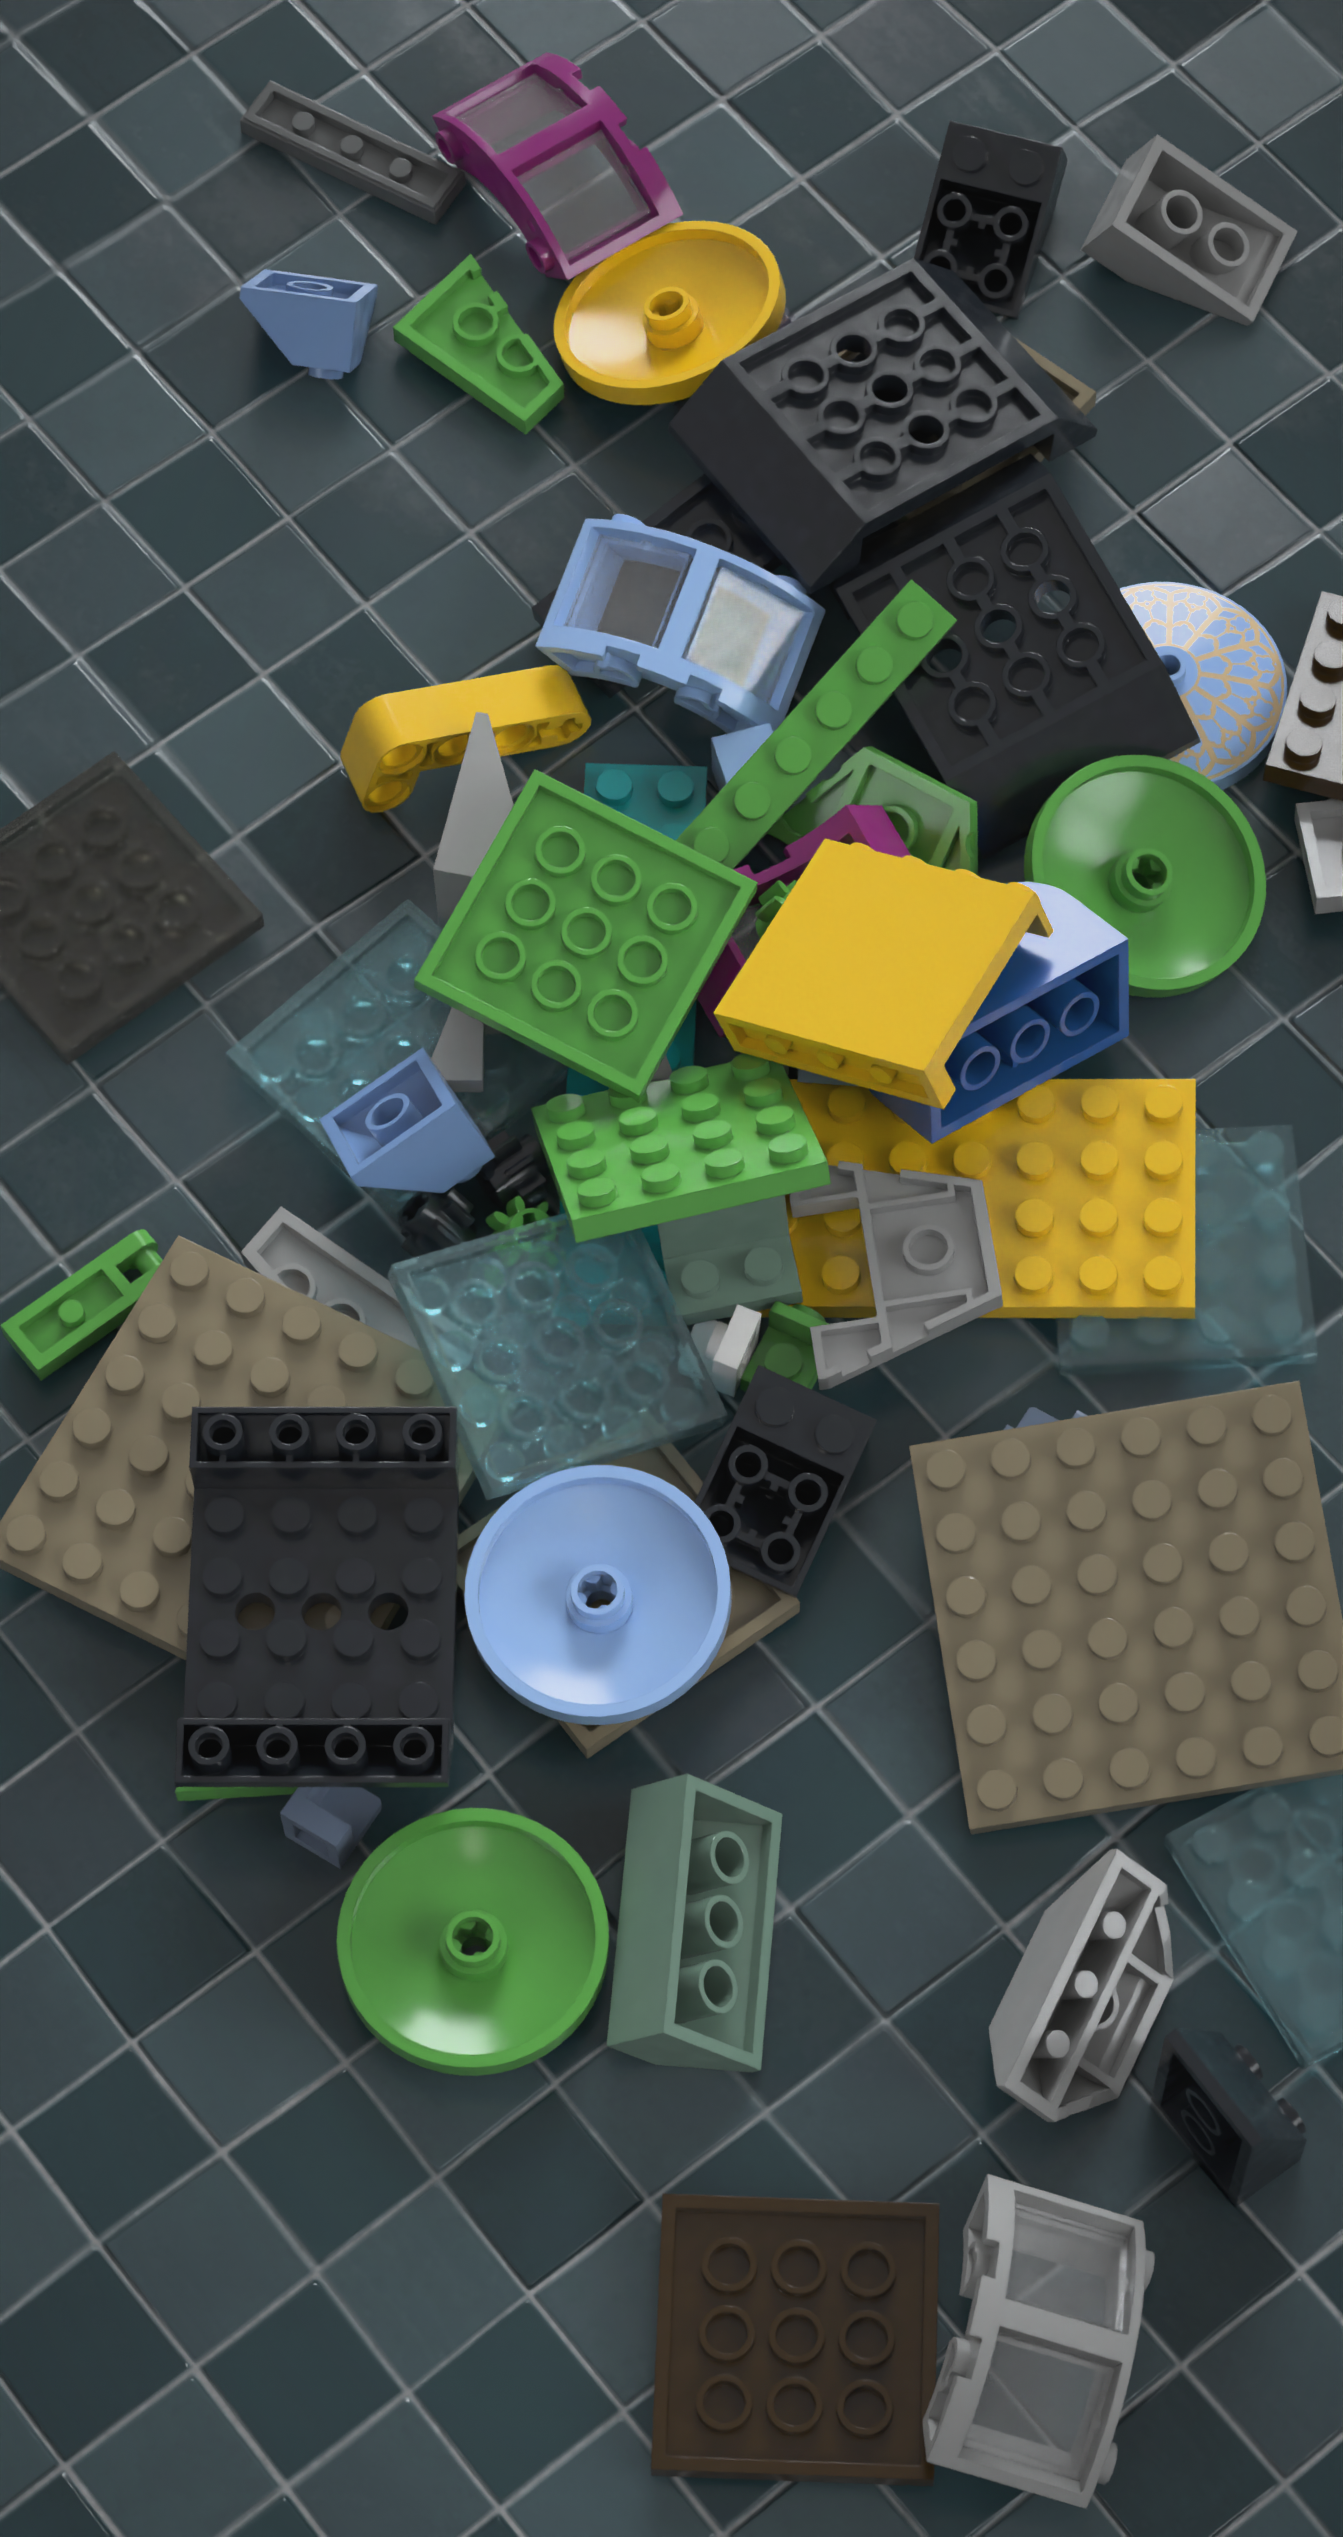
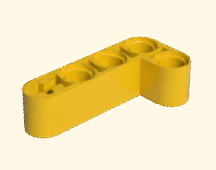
(431, 727)

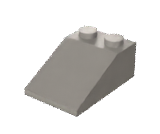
(1188, 234)
(474, 817)

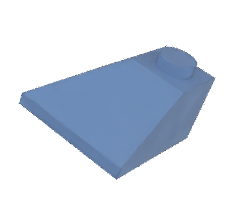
(313, 318)
(407, 1131)

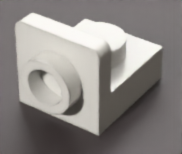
(727, 1347)

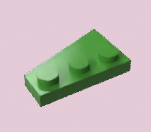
(477, 345)

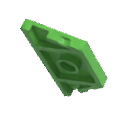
(928, 815)

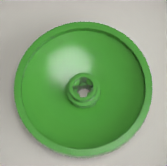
(1158, 862)
(460, 1885)

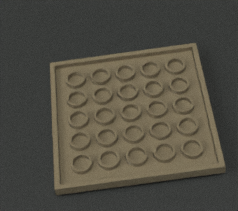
(114, 1489)
(1134, 1606)

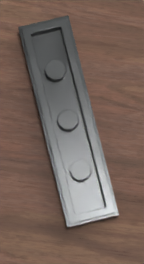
(352, 152)

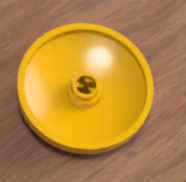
(668, 311)

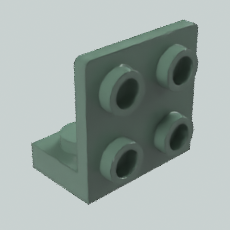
(730, 1260)

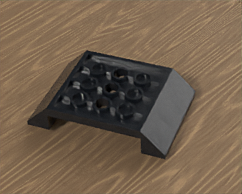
(824, 460)
(1051, 695)
(303, 1515)

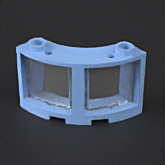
(683, 618)

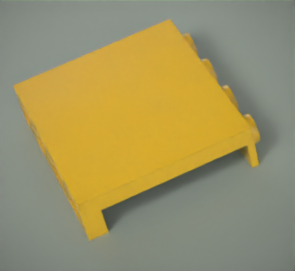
(877, 969)

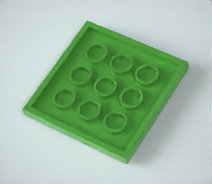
(586, 935)
(681, 1151)

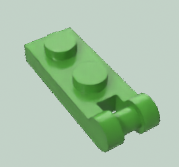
(83, 1306)

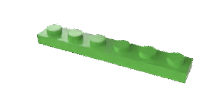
(819, 727)

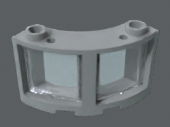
(1044, 2343)

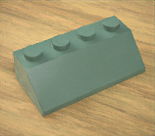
(695, 1927)

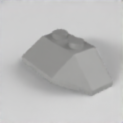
(1085, 1991)

